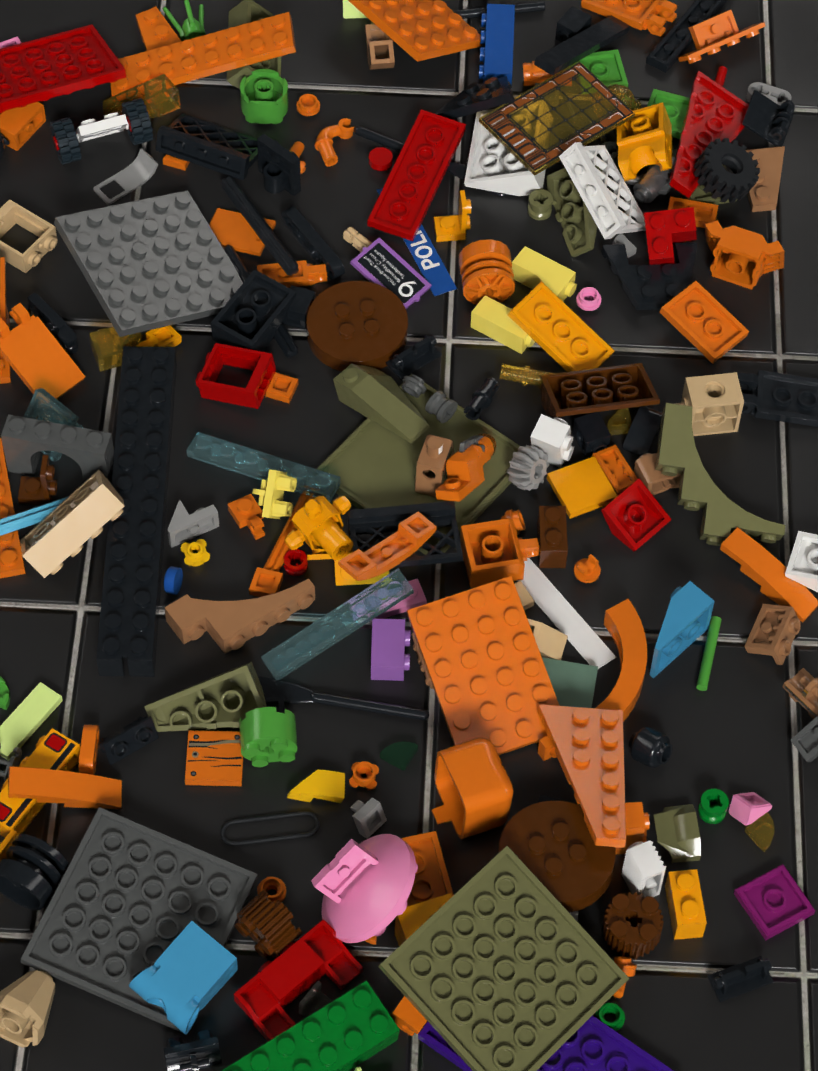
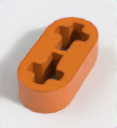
(89, 749)

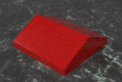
(635, 515)

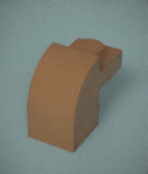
(379, 48)

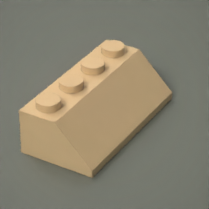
(72, 524)

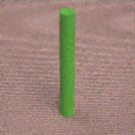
(708, 655)

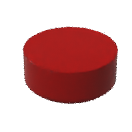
(380, 159)

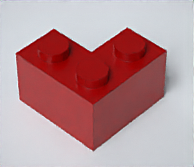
(666, 228)

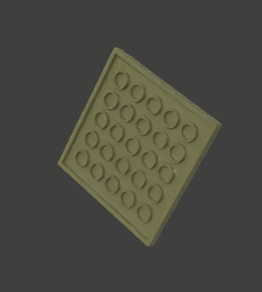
(504, 970)

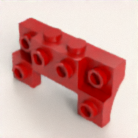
(292, 974)

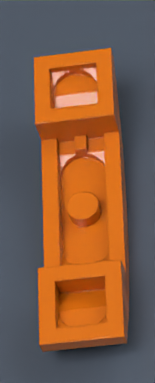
(391, 551)

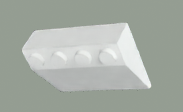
(495, 167)

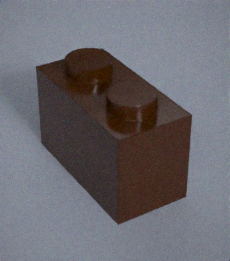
(552, 536)

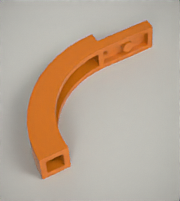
(630, 639)

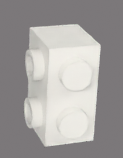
(554, 439)

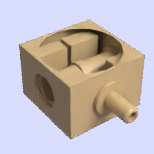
(714, 402)

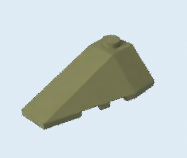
(572, 213)
(380, 400)

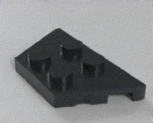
(478, 98)

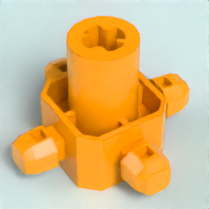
(321, 526)

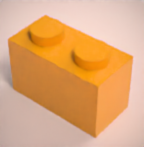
(685, 904)

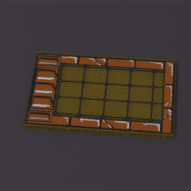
(556, 115)

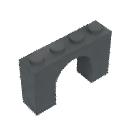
(26, 437)

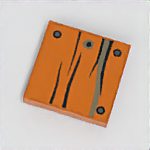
(214, 758)

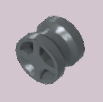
(441, 406)

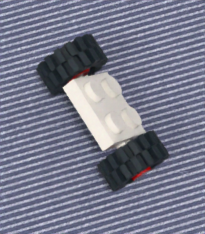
(134, 120)

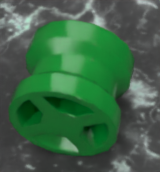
(715, 812)

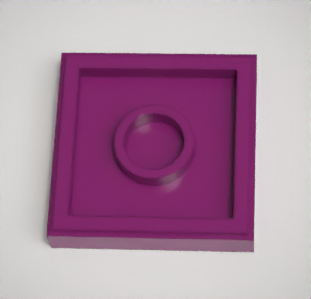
(774, 902)

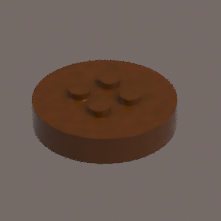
(356, 325)
(560, 852)

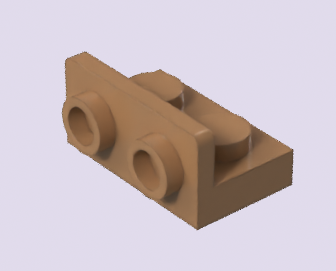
(773, 632)

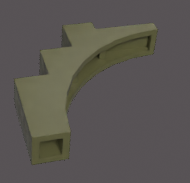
(720, 515)

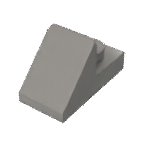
(186, 526)

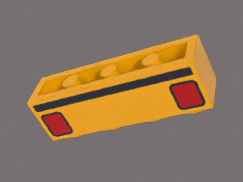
(51, 752)

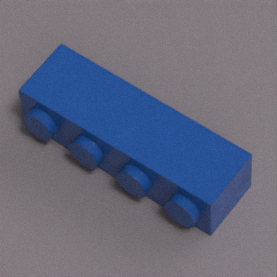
(498, 42)

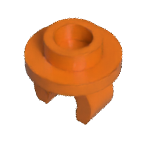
(587, 569)

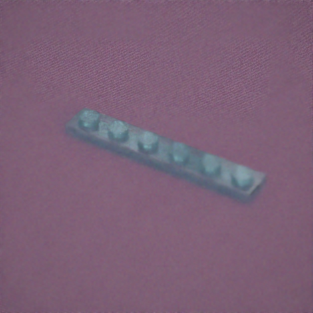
(257, 465)
(337, 624)

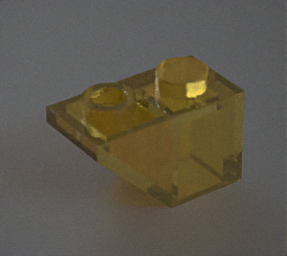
(108, 347)

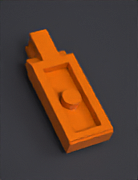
(307, 274)

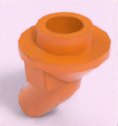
(628, 968)

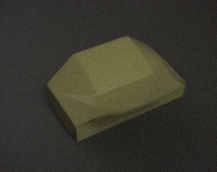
(679, 832)

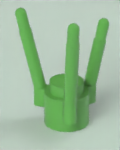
(191, 27)

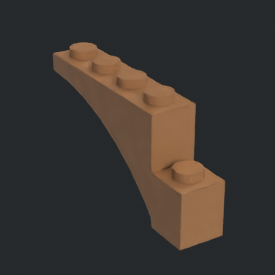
(236, 621)

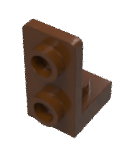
(39, 489)

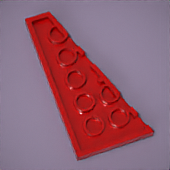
(709, 116)

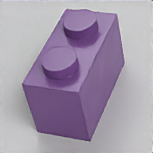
(388, 649)

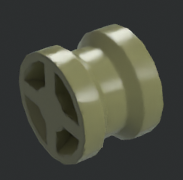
(535, 209)

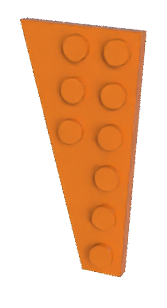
(592, 758)

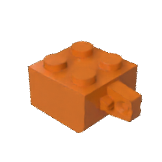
(495, 551)

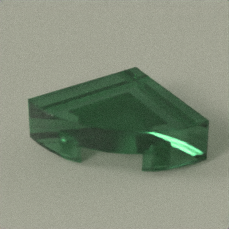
(399, 754)

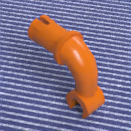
(324, 140)

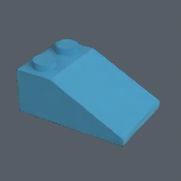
(683, 624)

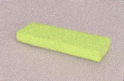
(27, 718)

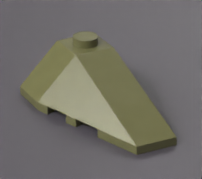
(211, 703)

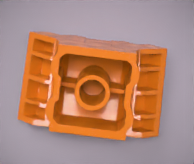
(741, 254)

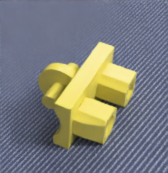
(272, 494)

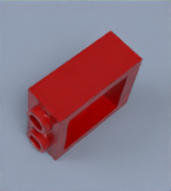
(251, 396)

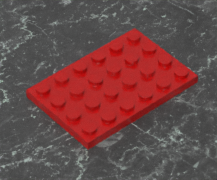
(56, 67)

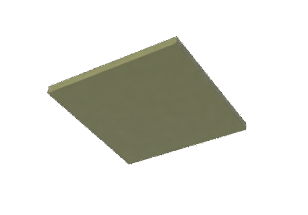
(381, 466)

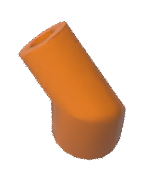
(298, 147)

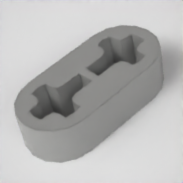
(771, 92)

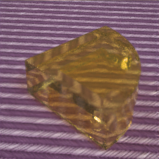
(620, 422)
(761, 831)

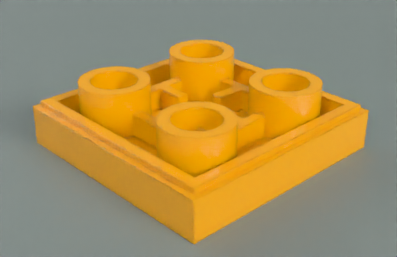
(581, 487)

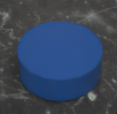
(173, 580)

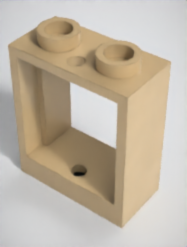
(13, 214)

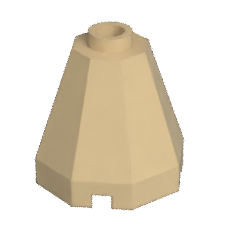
(26, 1008)

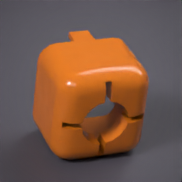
(472, 788)

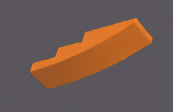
(769, 573)
(65, 787)

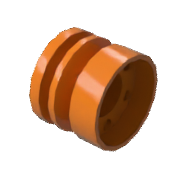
(486, 271)

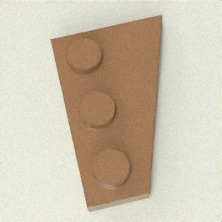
(765, 192)

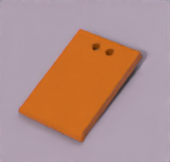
(234, 230)

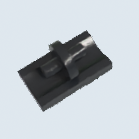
(192, 1055)

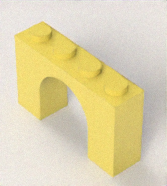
(529, 269)

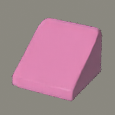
(748, 807)

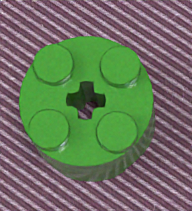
(264, 97)
(268, 736)

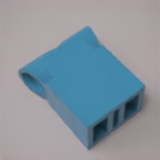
(186, 976)

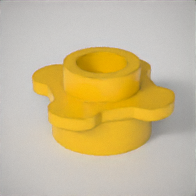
(195, 559)

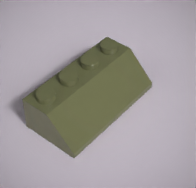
(243, 13)

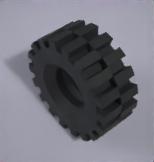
(718, 179)

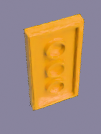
(560, 331)

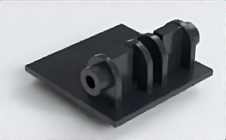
(768, 118)

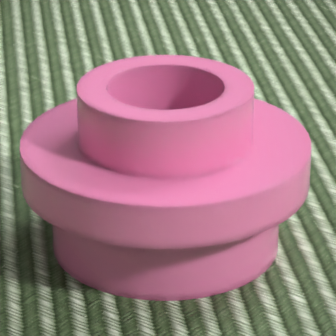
(591, 294)

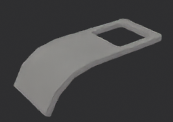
(131, 177)

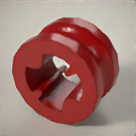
(298, 569)

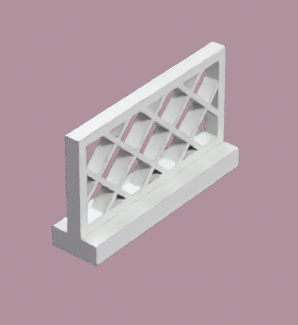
(593, 189)

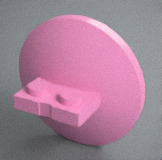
(366, 886)

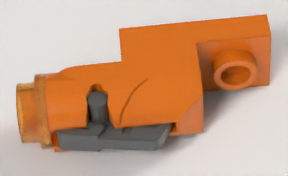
(466, 468)

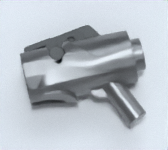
(651, 184)

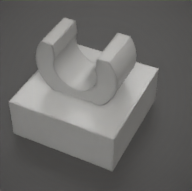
(368, 816)

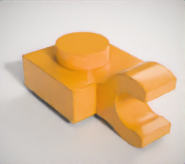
(162, 337)

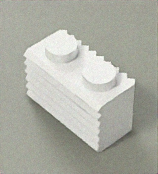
(643, 869)

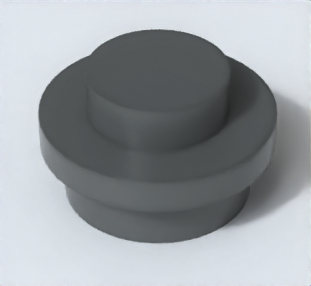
(413, 385)

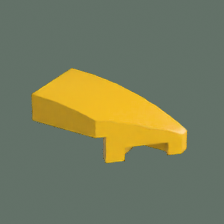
(320, 785)

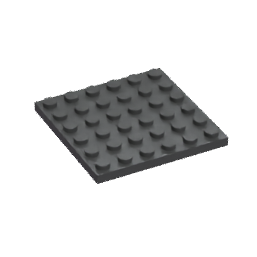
(151, 261)
(127, 903)

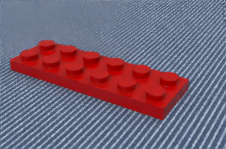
(416, 175)

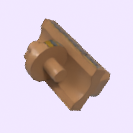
(804, 689)

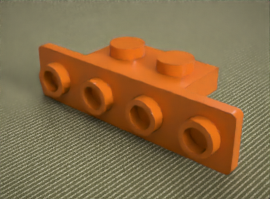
(716, 32)

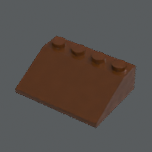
(597, 390)

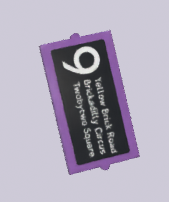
(385, 267)

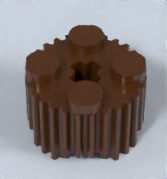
(635, 911)
(267, 925)

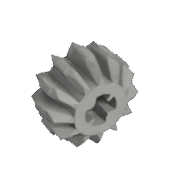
(528, 467)

